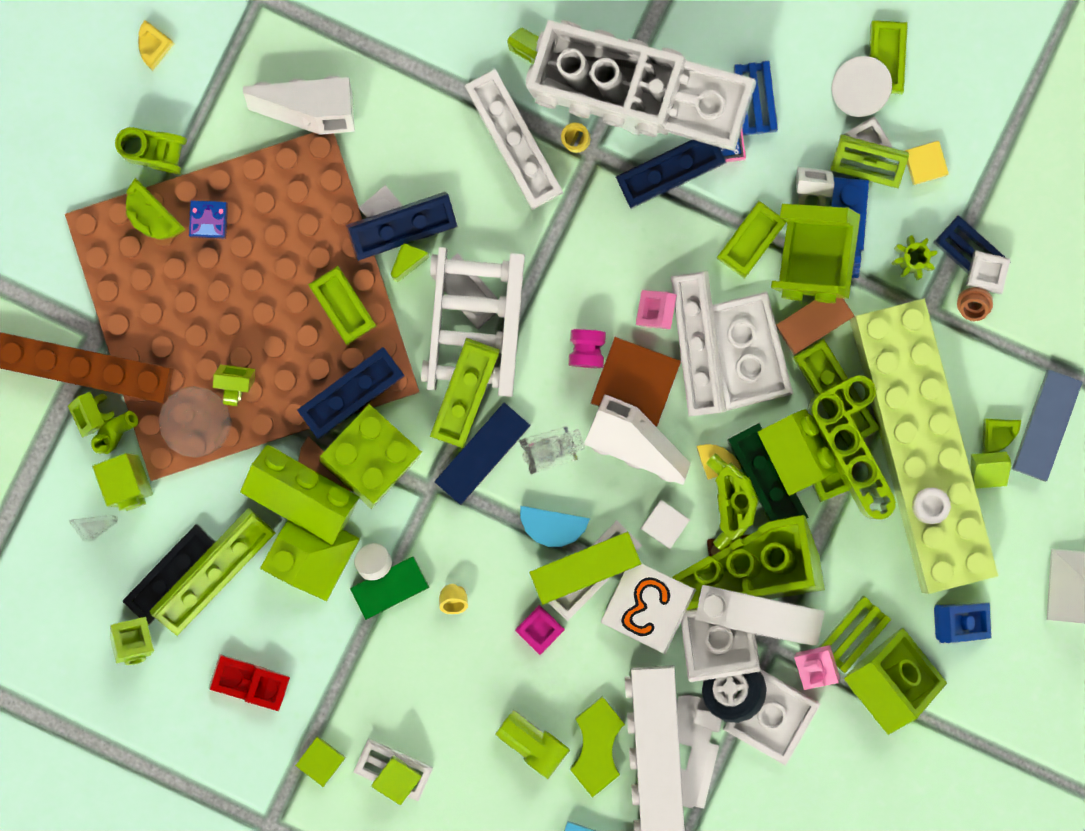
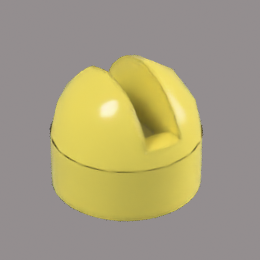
(570, 134)
(453, 599)

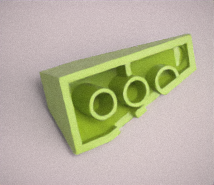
(766, 564)

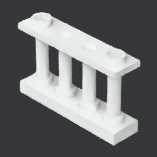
(505, 306)

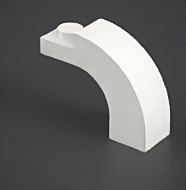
(760, 615)

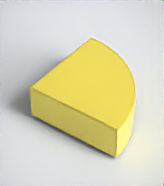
(152, 45)
(707, 451)

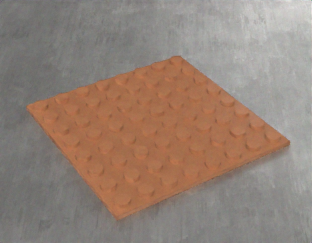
(240, 296)

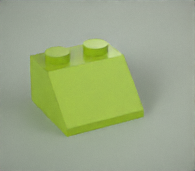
(895, 682)

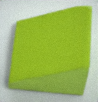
(523, 44)
(407, 260)
(990, 469)
(396, 780)

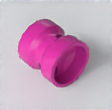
(587, 348)

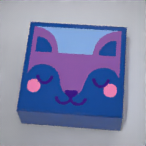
(208, 219)

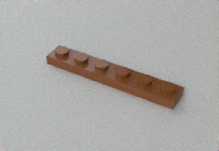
(84, 368)

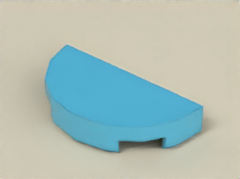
(551, 527)

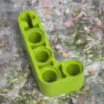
(858, 450)

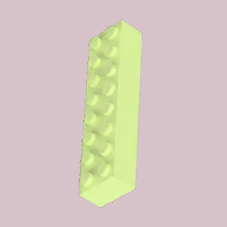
(923, 444)

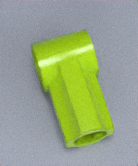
(538, 748)

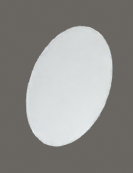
(861, 86)

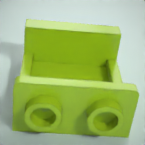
(817, 252)

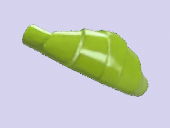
(735, 501)

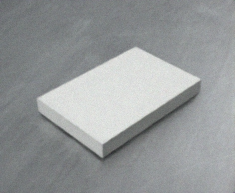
(750, 352)

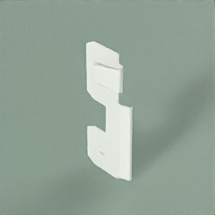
(695, 730)

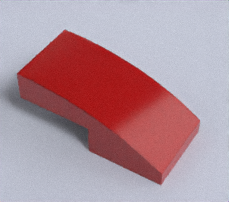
(249, 682)

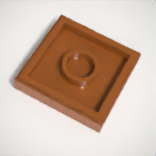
(637, 378)

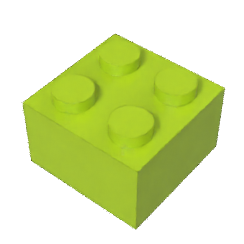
(370, 456)

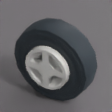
(720, 700)

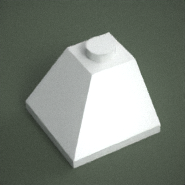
(1066, 586)

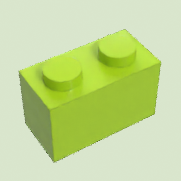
(798, 451)
(123, 482)

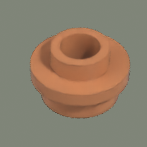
(971, 310)

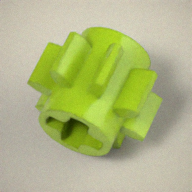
(924, 257)

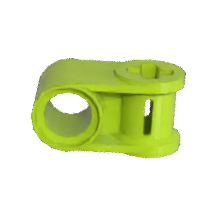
(158, 149)

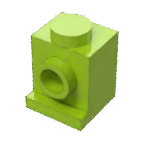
(131, 641)

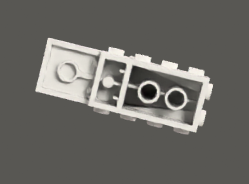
(637, 86)

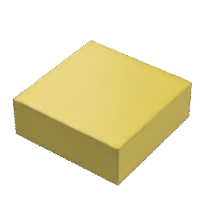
(926, 163)

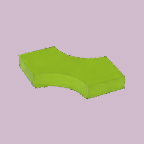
(595, 763)

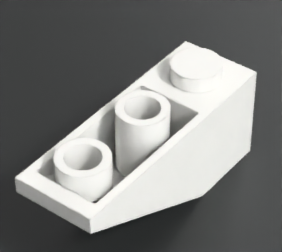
(313, 105)
(632, 437)

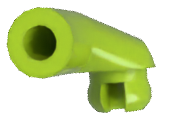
(112, 432)

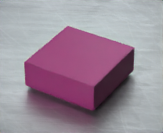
(539, 629)

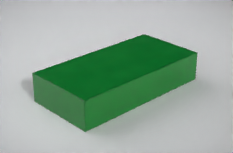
(396, 586)

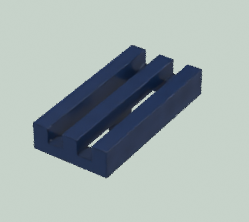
(950, 251)

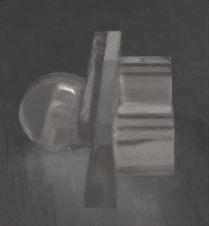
(551, 448)

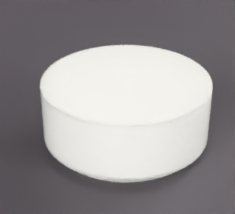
(931, 505)
(373, 561)

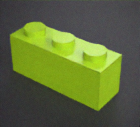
(299, 494)

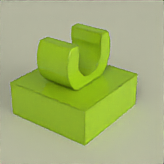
(234, 382)
(87, 414)

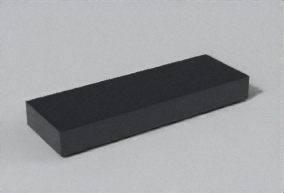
(168, 572)

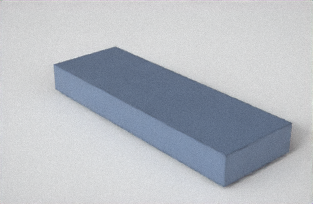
(1047, 425)

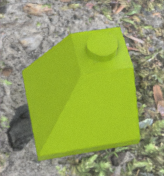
(309, 561)

